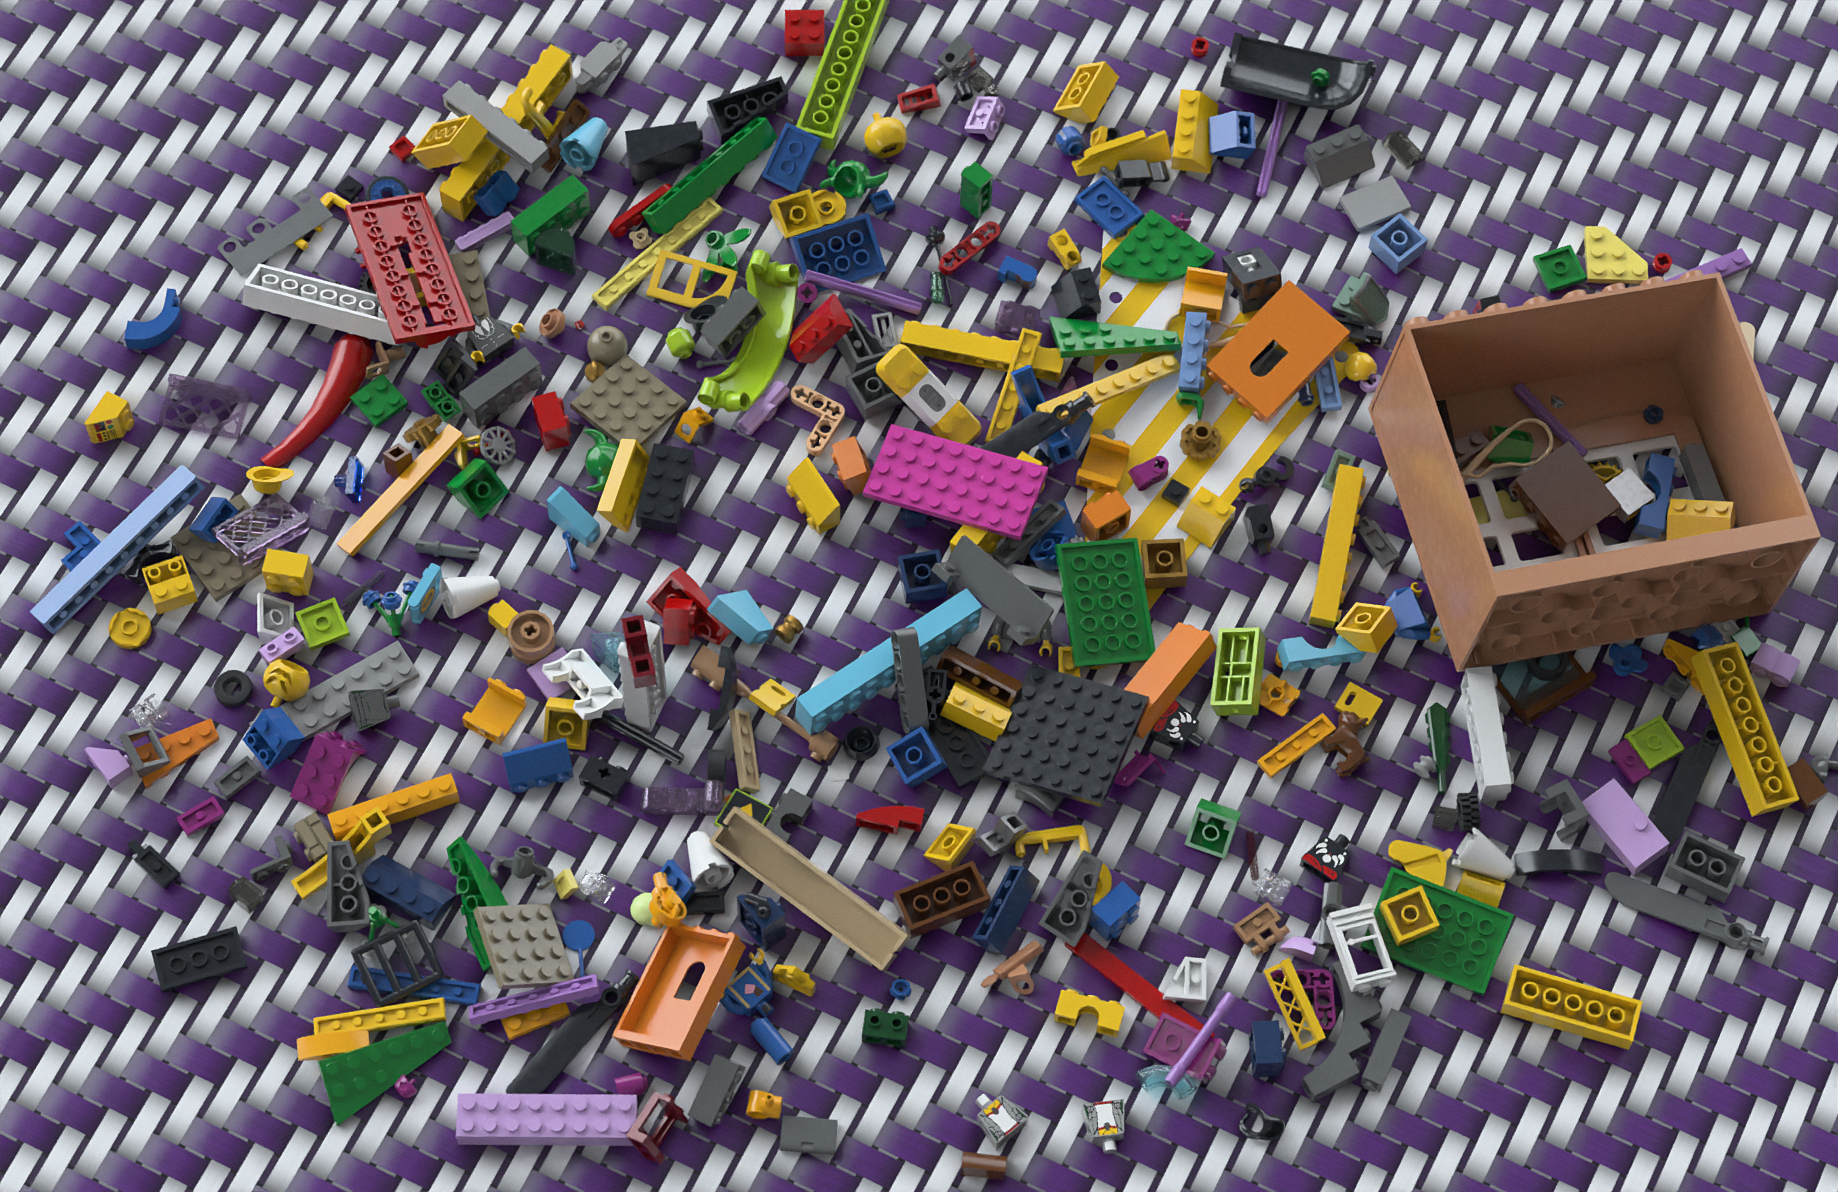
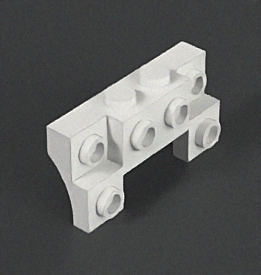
(587, 681)

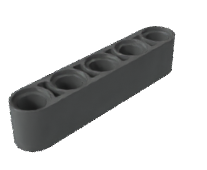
(909, 679)

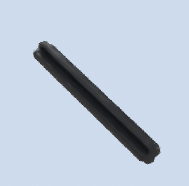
(641, 737)

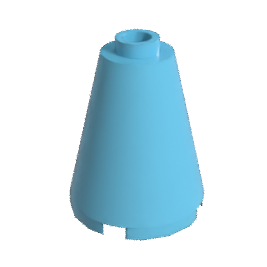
(584, 144)

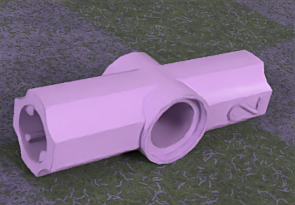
(763, 408)

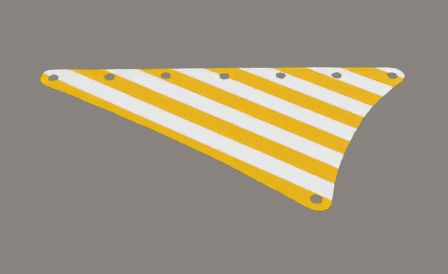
(1154, 420)

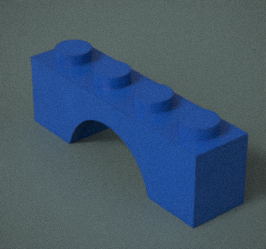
(1658, 473)

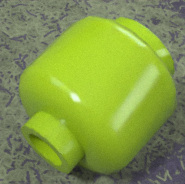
(680, 343)

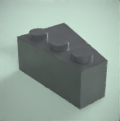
(860, 346)
(716, 1090)

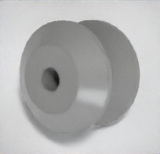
(1427, 764)

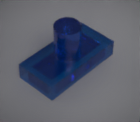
(352, 480)

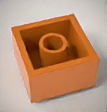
(852, 464)
(1105, 517)

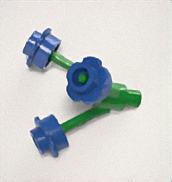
(391, 601)

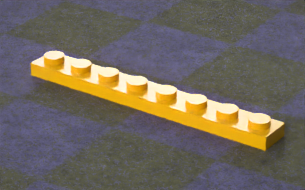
(1119, 383)

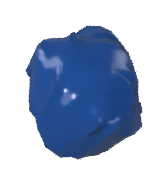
(1707, 636)

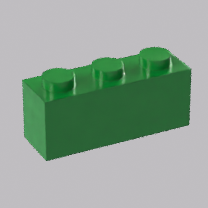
(976, 189)

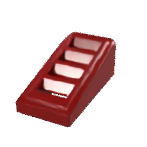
(918, 93)

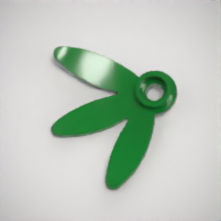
(719, 246)

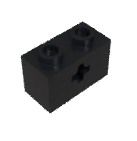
(611, 786)

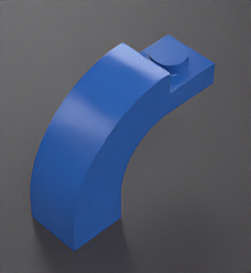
(156, 331)

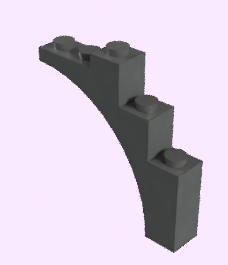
(1339, 1067)

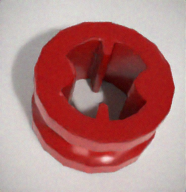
(1202, 42)
(1662, 257)

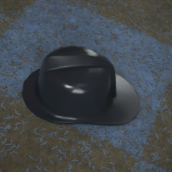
(704, 311)

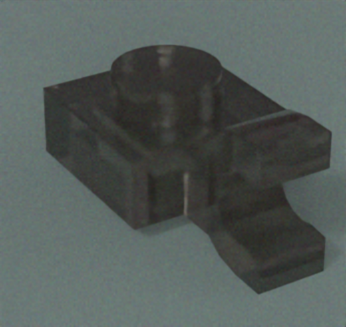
(981, 80)

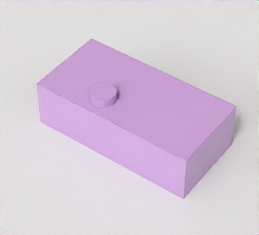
(1625, 827)

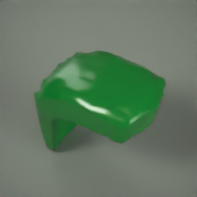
(1192, 399)

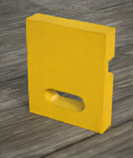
(772, 697)
(1364, 703)

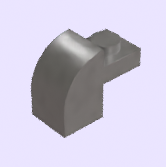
(1003, 835)

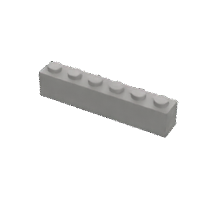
(502, 131)

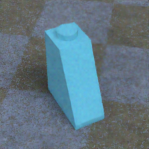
(572, 517)
(741, 616)

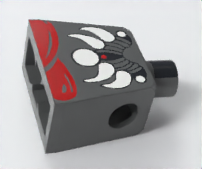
(955, 60)

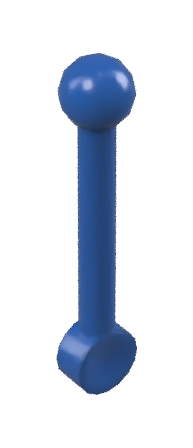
(566, 536)

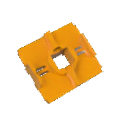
(1287, 694)

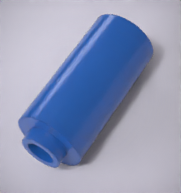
(771, 1040)

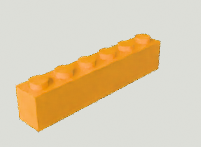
(399, 804)

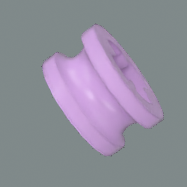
(1370, 388)

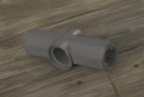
(1331, 902)

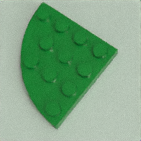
(1157, 252)

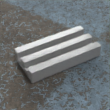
(881, 316)

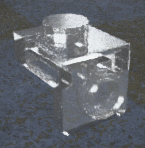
(321, 512)
(596, 885)

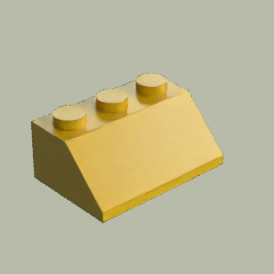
(1087, 92)
(813, 497)
(1698, 517)
(976, 712)

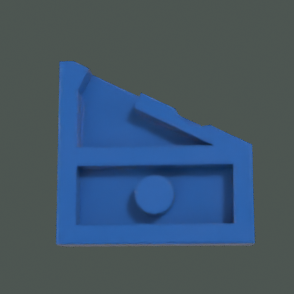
(678, 880)

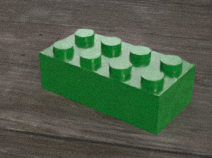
(553, 211)

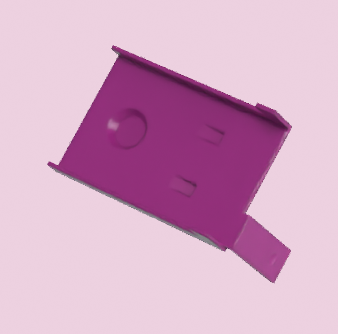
(1135, 768)

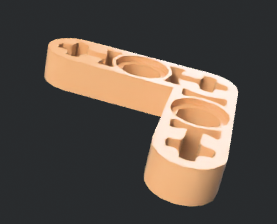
(826, 417)

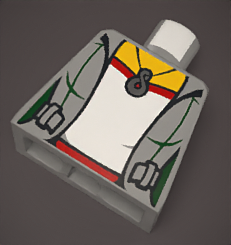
(999, 1119)
(1104, 1123)

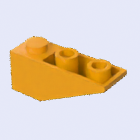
(1681, 657)

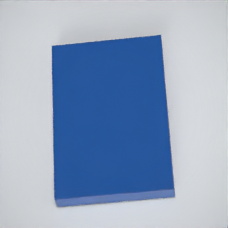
(791, 157)
(1109, 207)

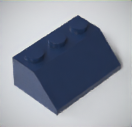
(764, 931)

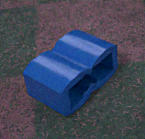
(496, 193)

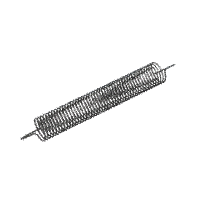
(367, 589)

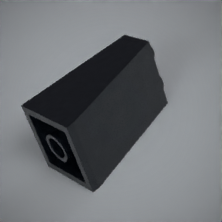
(662, 149)

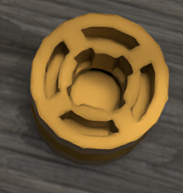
(788, 629)

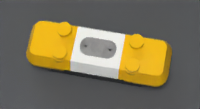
(927, 396)

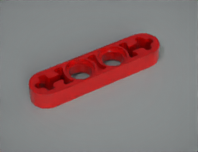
(970, 249)

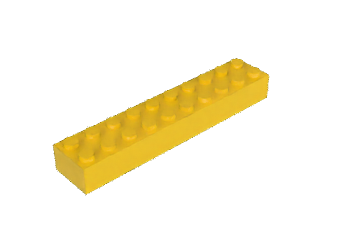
(547, 81)

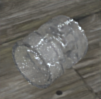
(156, 710)
(1272, 887)

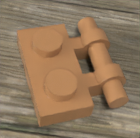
(1257, 923)

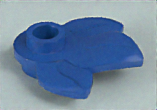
(1627, 659)

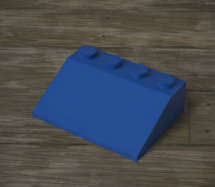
(840, 250)

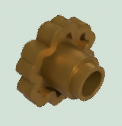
(423, 430)
(1200, 441)

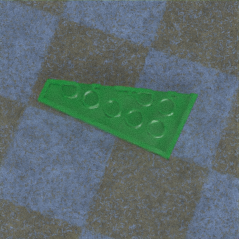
(1090, 338)

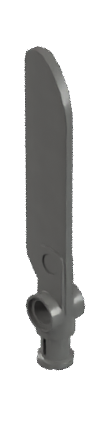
(1681, 912)

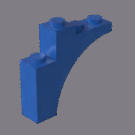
(1059, 445)

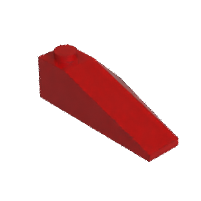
(682, 586)

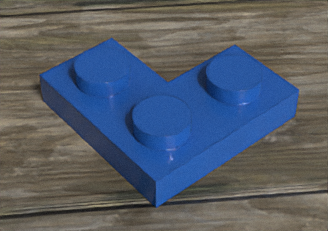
(84, 544)

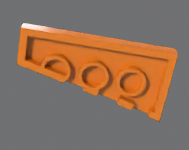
(179, 748)

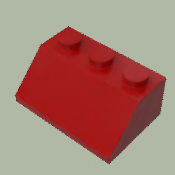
(820, 331)

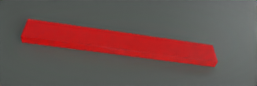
(1129, 981)

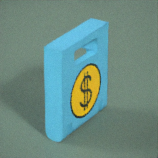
(425, 593)

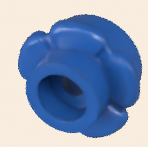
(896, 985)

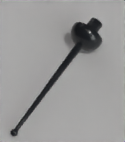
(935, 239)

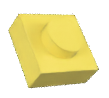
(565, 884)

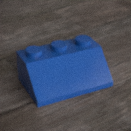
(538, 765)

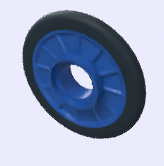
(385, 184)

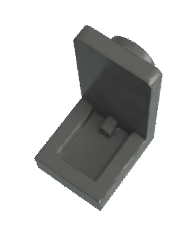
(279, 864)

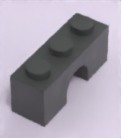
(791, 807)

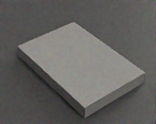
(1375, 203)

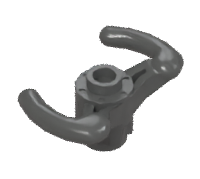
(523, 866)

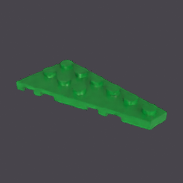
(366, 1072)

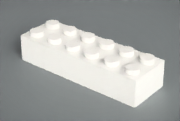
(1486, 734)

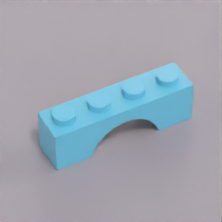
(1298, 654)

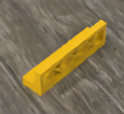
(1302, 1001)

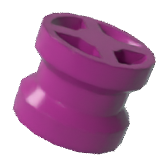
(805, 295)

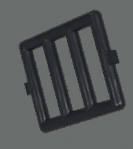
(396, 935)

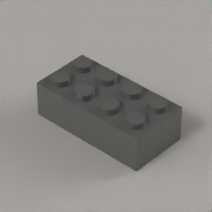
(501, 388)

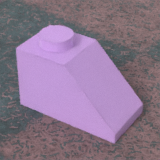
(110, 764)

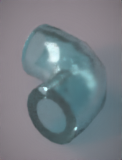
(1154, 1077)

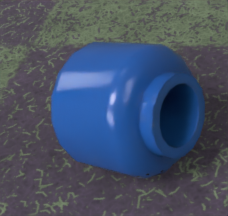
(1070, 141)

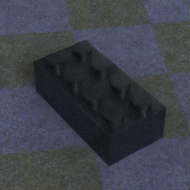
(665, 488)

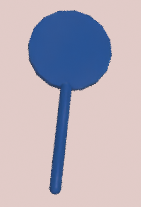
(578, 937)

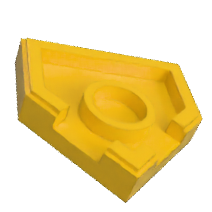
(794, 978)

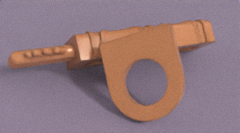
(1015, 968)

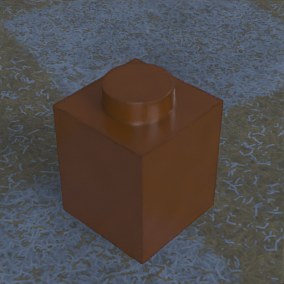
(397, 460)

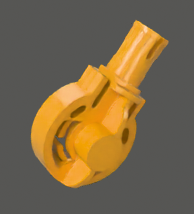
(672, 908)

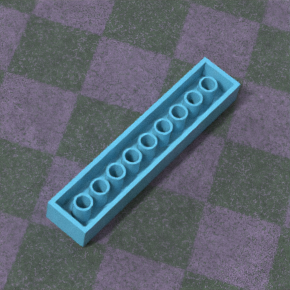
(876, 668)

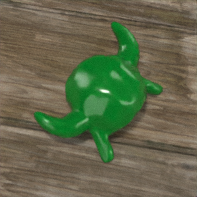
(851, 178)
(599, 459)

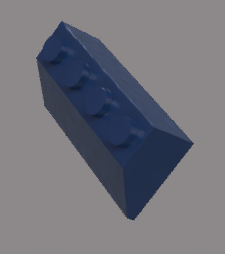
(407, 891)

